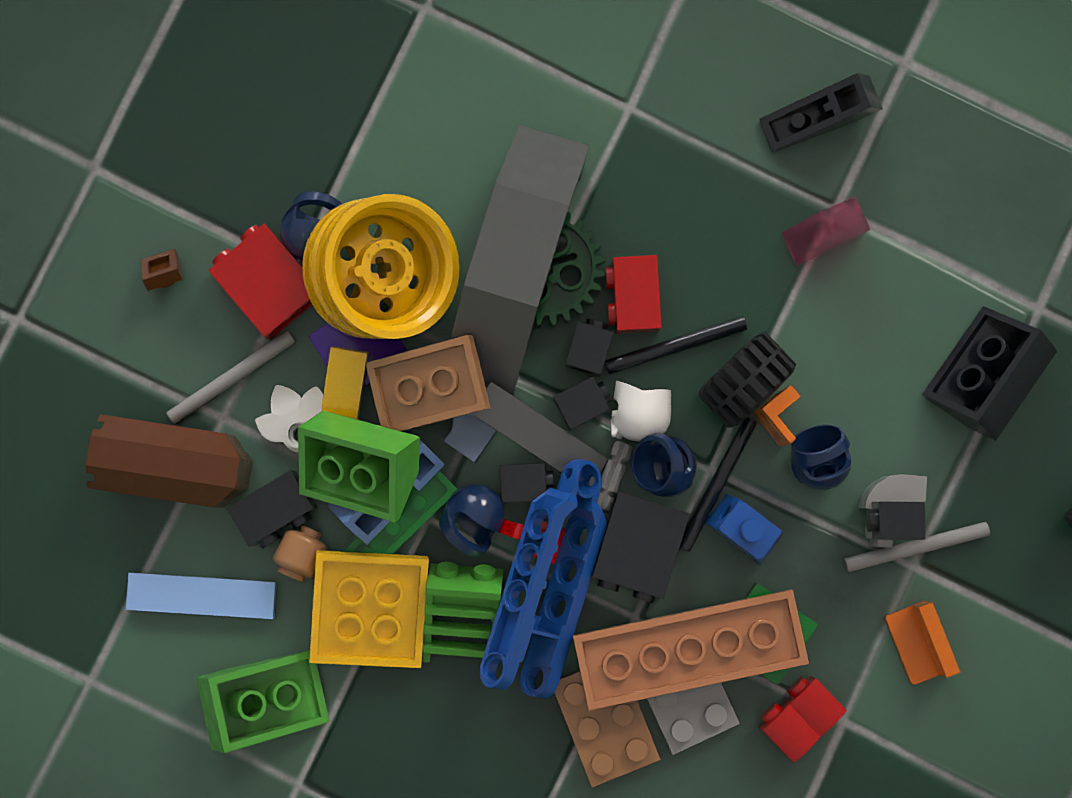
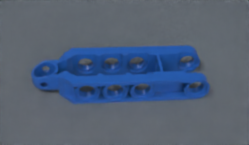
(550, 632)

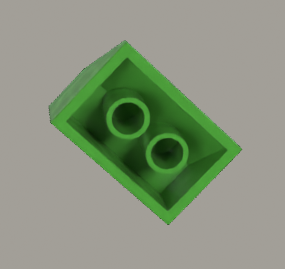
(357, 464)

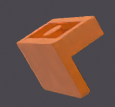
(769, 411)
(921, 642)

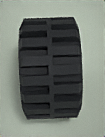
(747, 380)

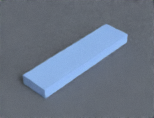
(201, 595)

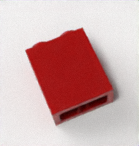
(263, 280)

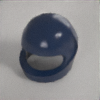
(297, 225)
(821, 457)
(664, 466)
(478, 512)

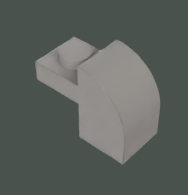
(893, 489)

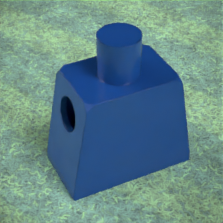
(744, 528)

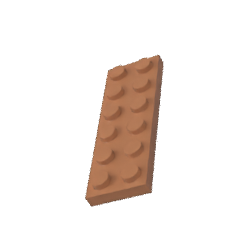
(690, 649)

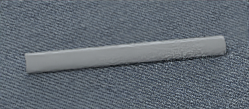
(230, 377)
(917, 547)

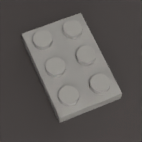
(693, 715)

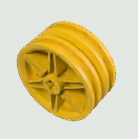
(431, 260)

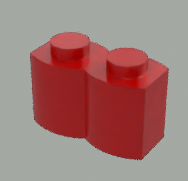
(801, 718)

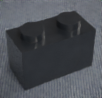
(271, 510)

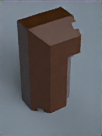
(167, 462)

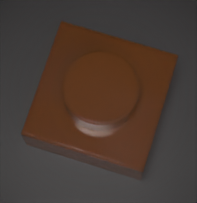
(161, 270)

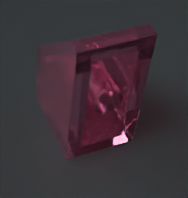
(826, 231)

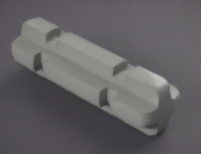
(613, 474)

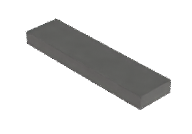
(535, 431)

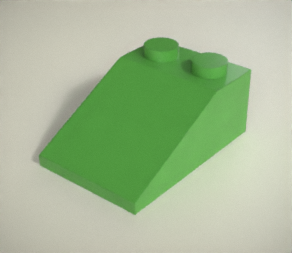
(261, 701)

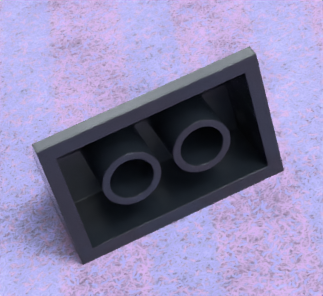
(990, 372)

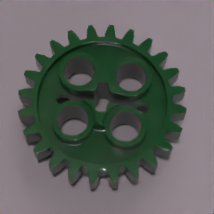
(562, 298)

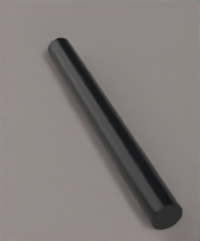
(676, 345)
(717, 483)

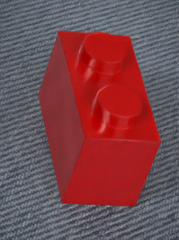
(634, 294)

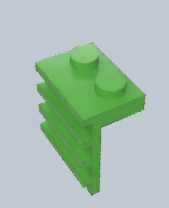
(460, 593)

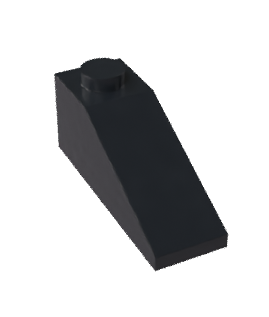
(821, 112)

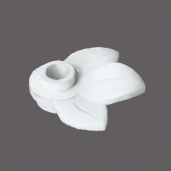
(288, 414)

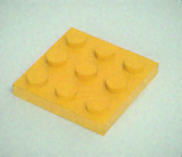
(368, 609)

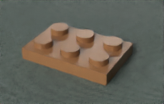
(428, 384)
(606, 738)

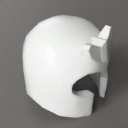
(640, 412)

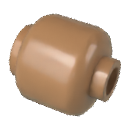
(298, 553)

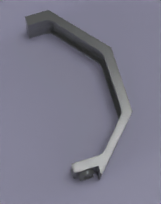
(517, 250)

